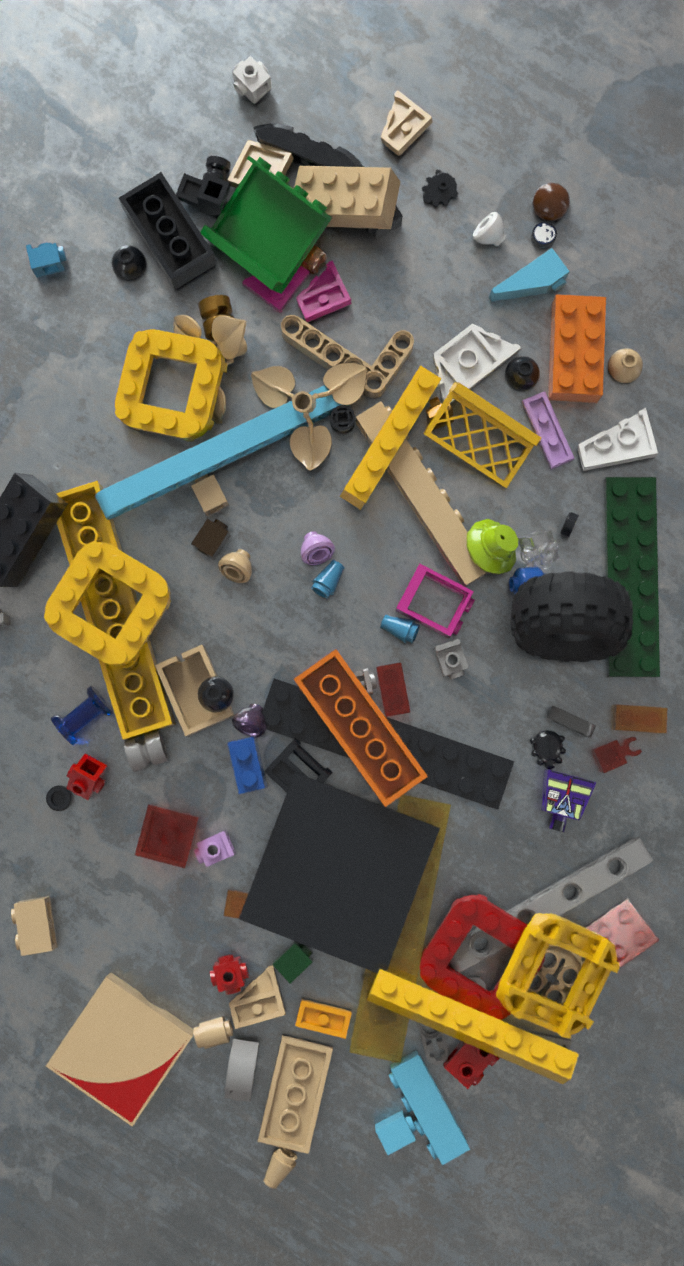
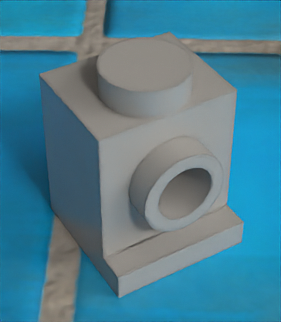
(443, 652)

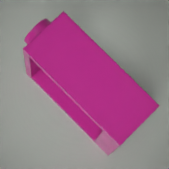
(465, 604)

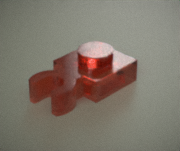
(613, 755)

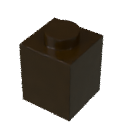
(211, 538)

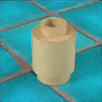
(213, 1033)

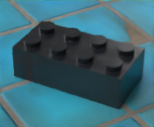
(167, 230)
(26, 520)

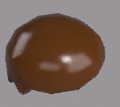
(551, 201)

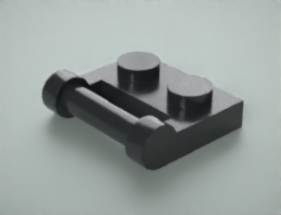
(283, 769)

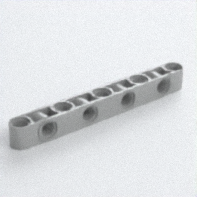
(587, 883)

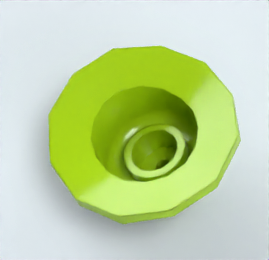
(492, 546)

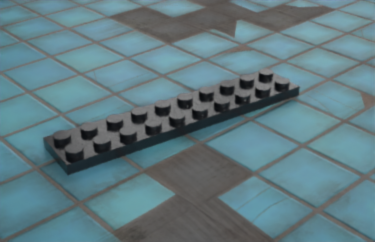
(446, 762)

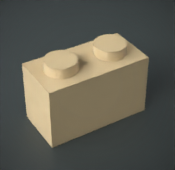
(34, 926)

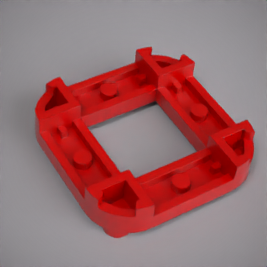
(436, 956)

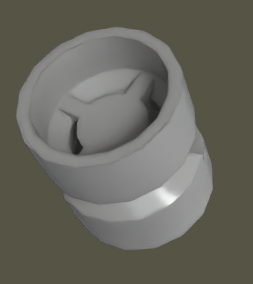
(146, 750)

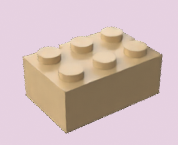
(182, 685)

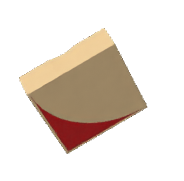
(120, 1049)

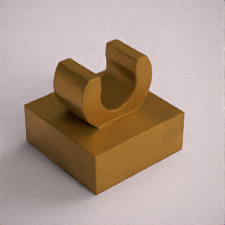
(434, 406)

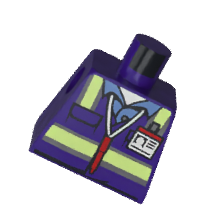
(564, 797)

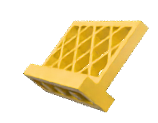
(493, 416)

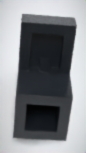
(205, 194)

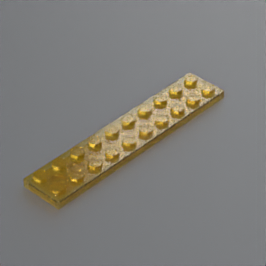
(376, 1029)

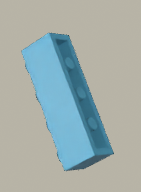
(429, 1108)

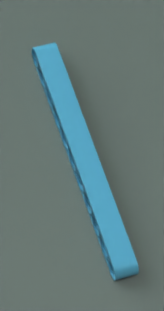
(209, 456)

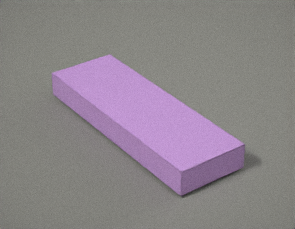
(548, 428)

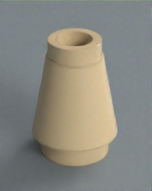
(280, 1166)

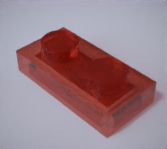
(393, 689)

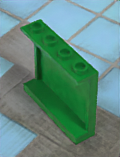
(268, 225)

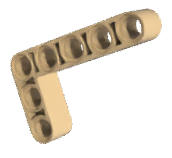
(327, 345)

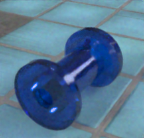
(82, 715)

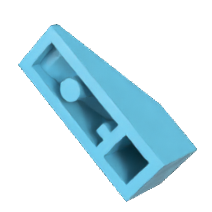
(536, 278)

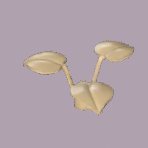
(228, 338)
(275, 385)

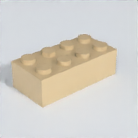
(353, 194)

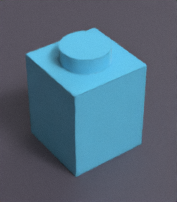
(396, 1131)

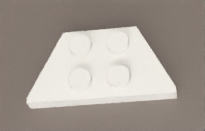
(471, 358)

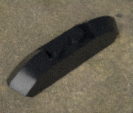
(304, 150)

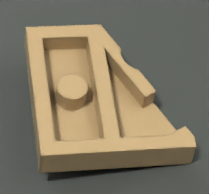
(404, 124)
(258, 1001)

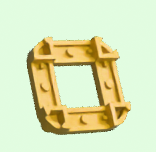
(203, 394)
(75, 583)
(574, 1014)

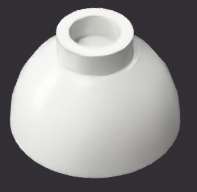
(490, 230)

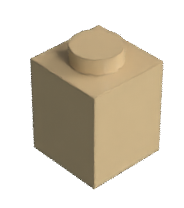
(209, 494)

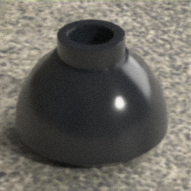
(128, 262)
(522, 373)
(215, 694)

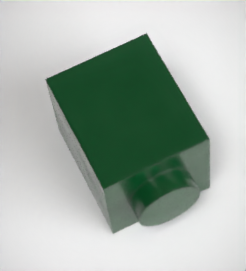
(293, 961)

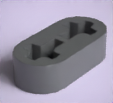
(571, 721)

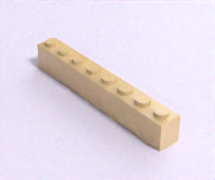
(425, 498)

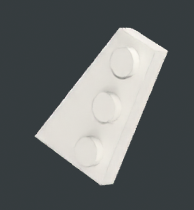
(621, 444)

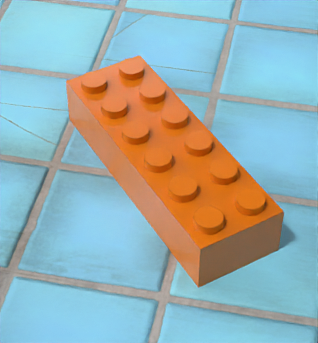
(360, 728)

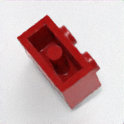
(468, 1063)

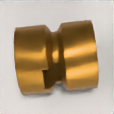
(211, 308)

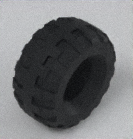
(572, 617)

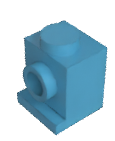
(46, 259)

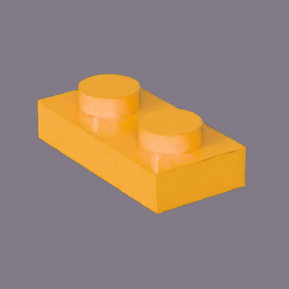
(323, 1018)

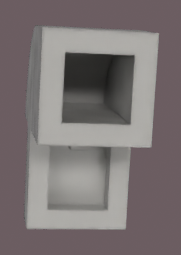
(241, 1070)

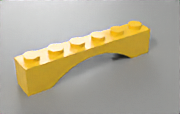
(390, 437)

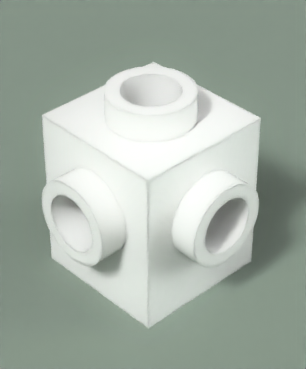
(251, 79)

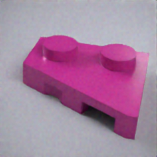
(323, 294)
(274, 299)

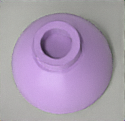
(316, 549)

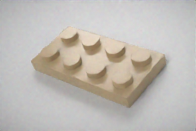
(295, 1094)

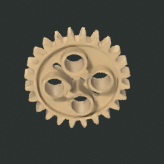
(572, 961)

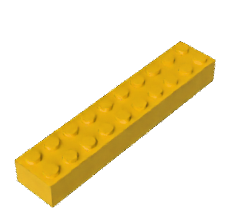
(136, 687)

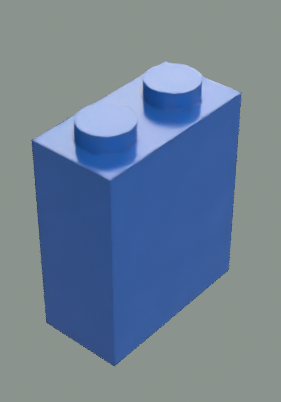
(247, 765)

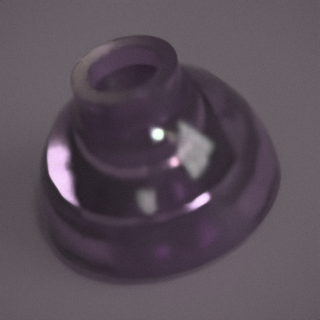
(250, 721)

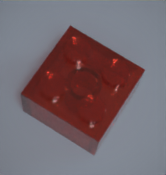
(168, 835)

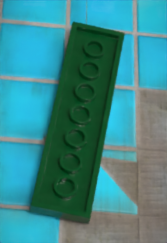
(633, 562)

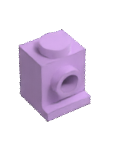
(223, 844)

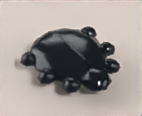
(440, 188)
(548, 748)

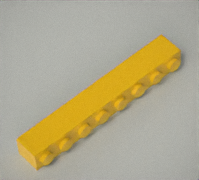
(473, 1027)

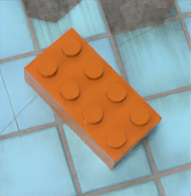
(577, 348)

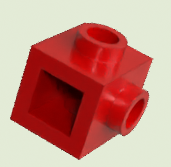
(86, 777)
(233, 965)

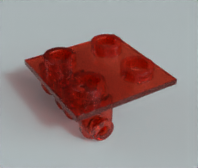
(626, 931)

